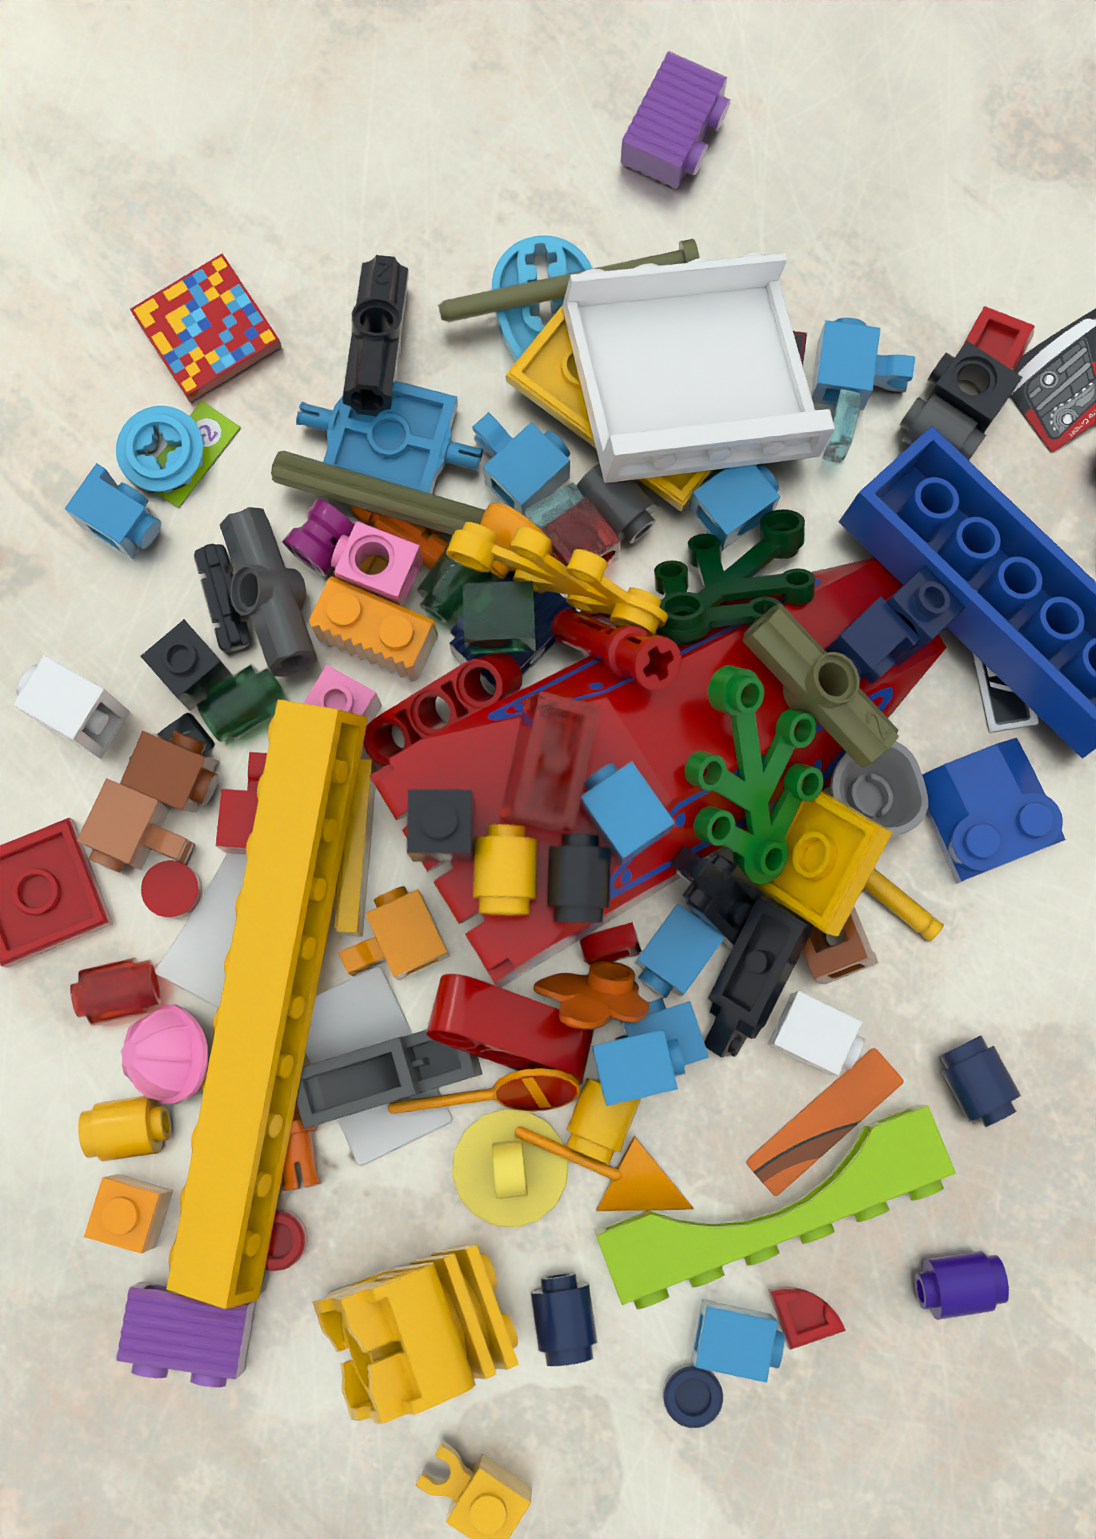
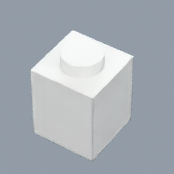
(817, 1034)

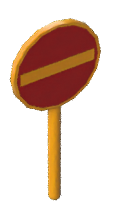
(518, 1090)

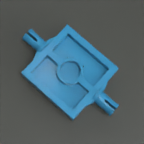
(398, 444)

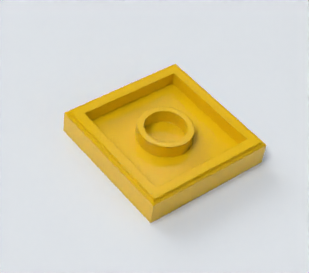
(827, 861)

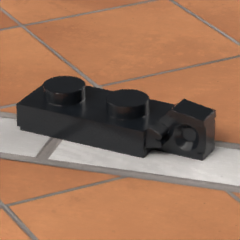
(717, 892)
(755, 974)

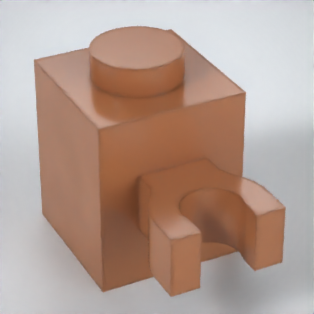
(128, 826)

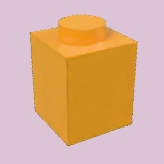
(128, 1213)

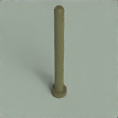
(546, 289)

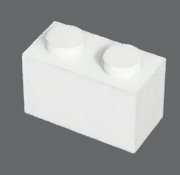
(70, 705)

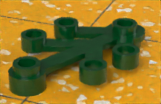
(695, 614)

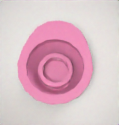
(166, 1055)

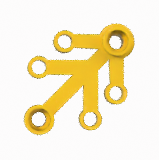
(581, 579)

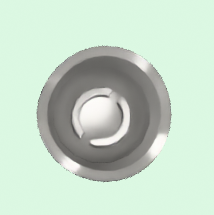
(884, 791)

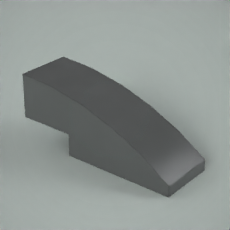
(379, 1076)

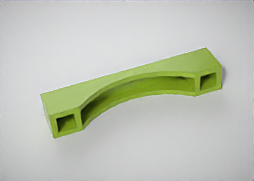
(885, 1162)

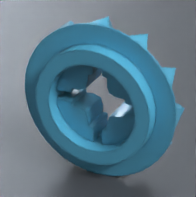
(140, 436)

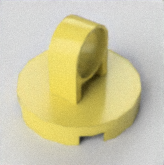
(505, 1176)

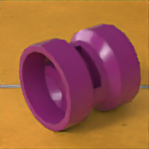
(318, 537)

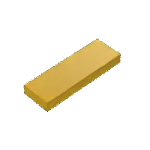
(356, 856)

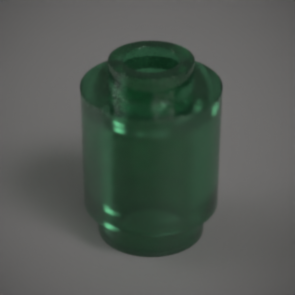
(444, 588)
(240, 703)

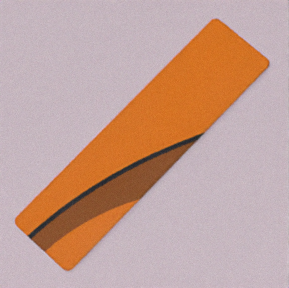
(824, 1122)

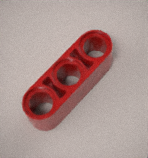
(458, 688)
(506, 1027)

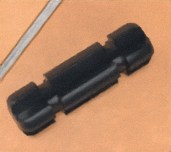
(213, 561)

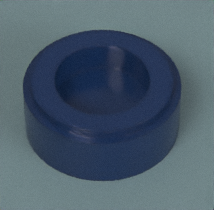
(692, 1396)

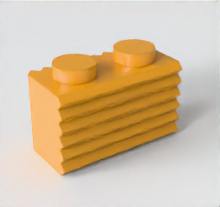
(373, 628)

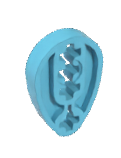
(516, 267)

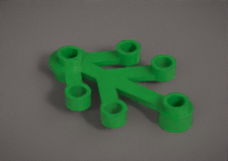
(763, 846)

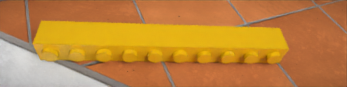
(266, 1004)

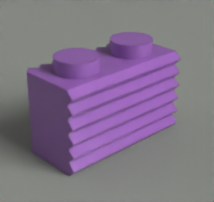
(674, 119)
(183, 1335)

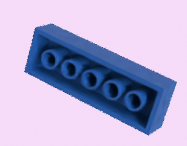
(1022, 595)

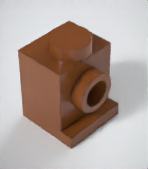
(835, 962)

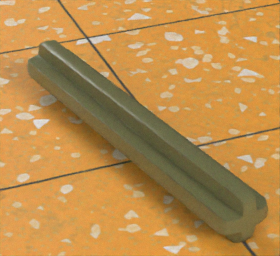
(372, 493)

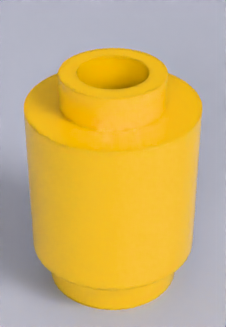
(505, 870)
(124, 1128)
(599, 1128)

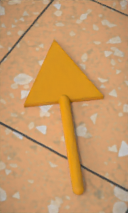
(633, 1186)

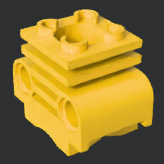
(418, 1333)

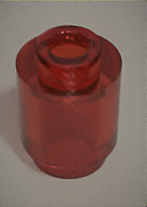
(115, 991)

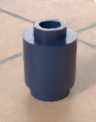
(980, 1081)
(564, 1320)

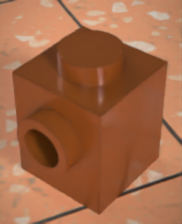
(172, 770)

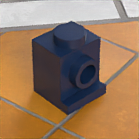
(874, 640)

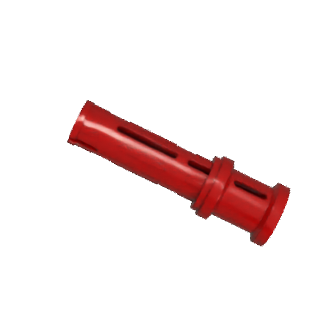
(625, 649)

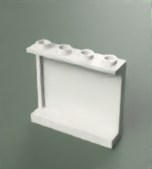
(691, 367)

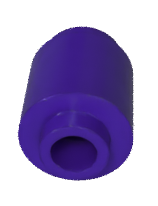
(962, 1284)

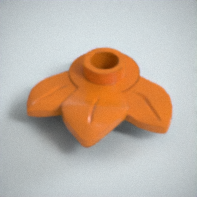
(596, 997)

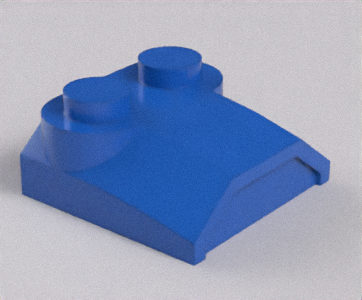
(990, 810)

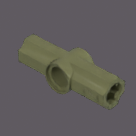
(839, 702)

